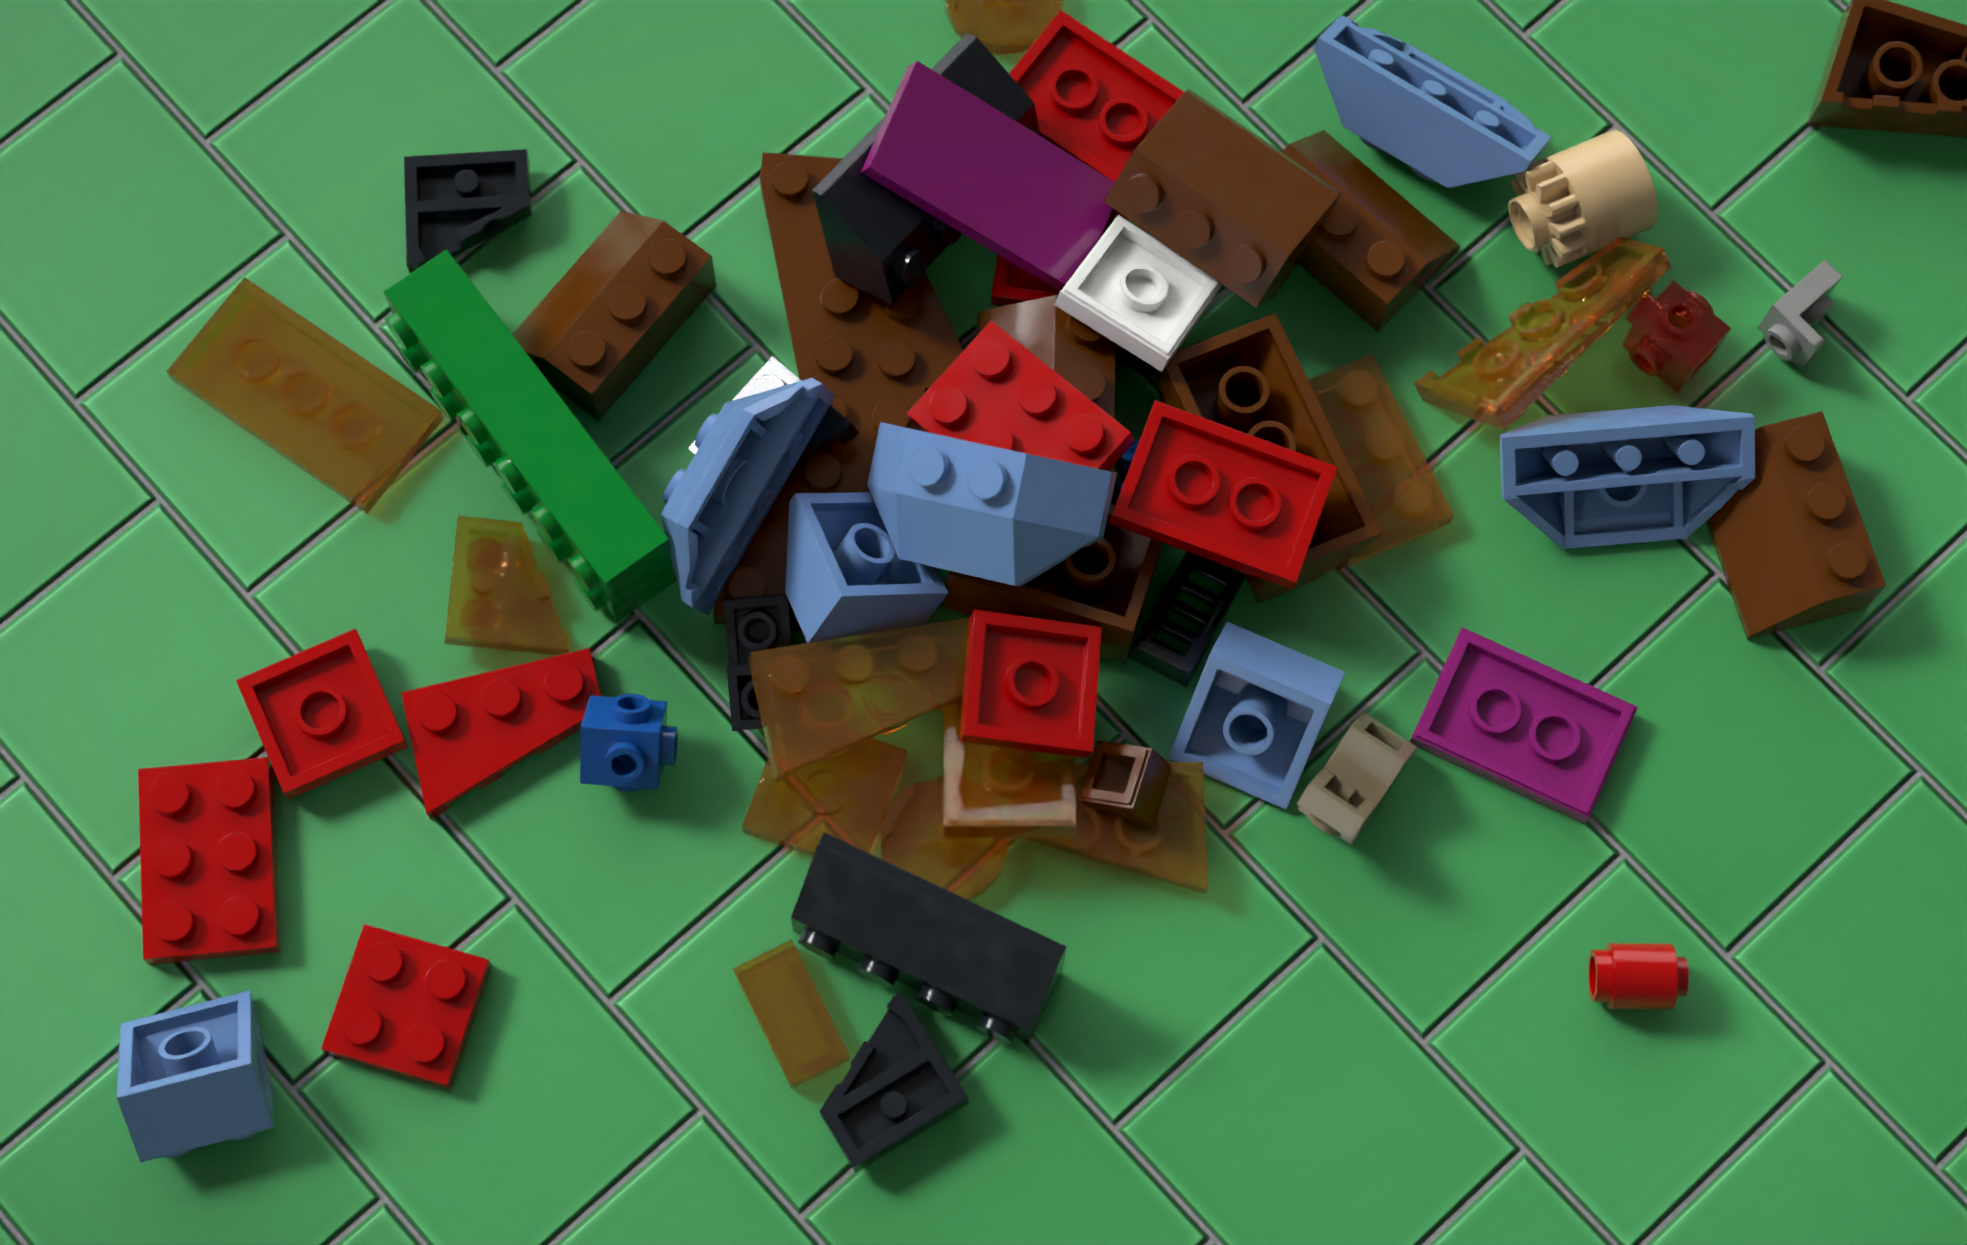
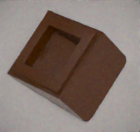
(1126, 781)

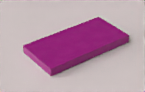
(989, 177)

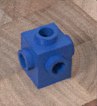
(626, 742)

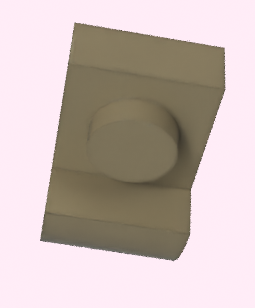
(1356, 778)

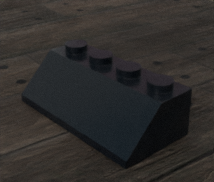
(877, 235)
(927, 940)

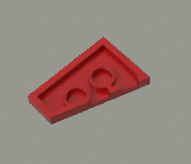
(492, 720)

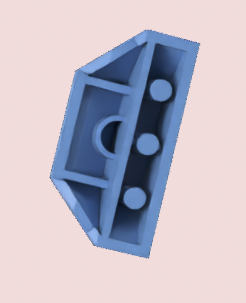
(1423, 109)
(1626, 472)
(734, 482)
(984, 505)

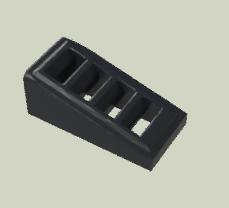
(1165, 658)

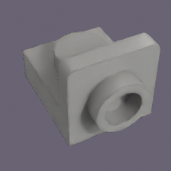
(1790, 319)

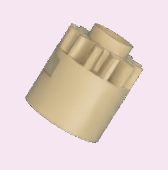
(1583, 199)

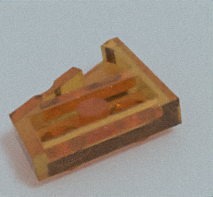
(499, 592)

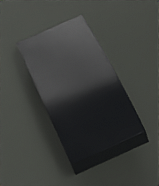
(752, 626)

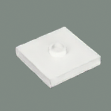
(1138, 293)

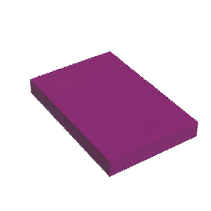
(1523, 725)

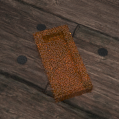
(791, 1014)

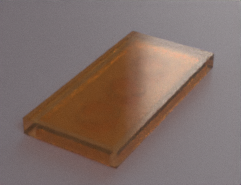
(305, 395)

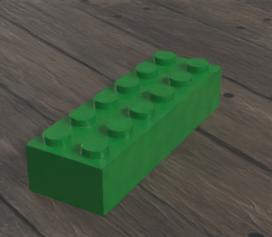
(529, 437)

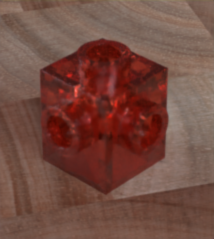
(1673, 335)

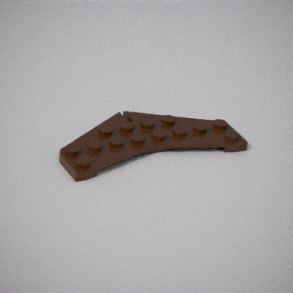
(860, 347)

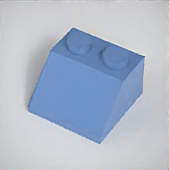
(847, 572)
(1256, 714)
(194, 1077)

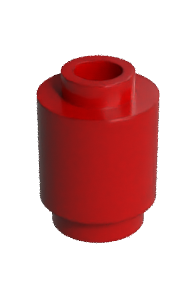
(1637, 976)

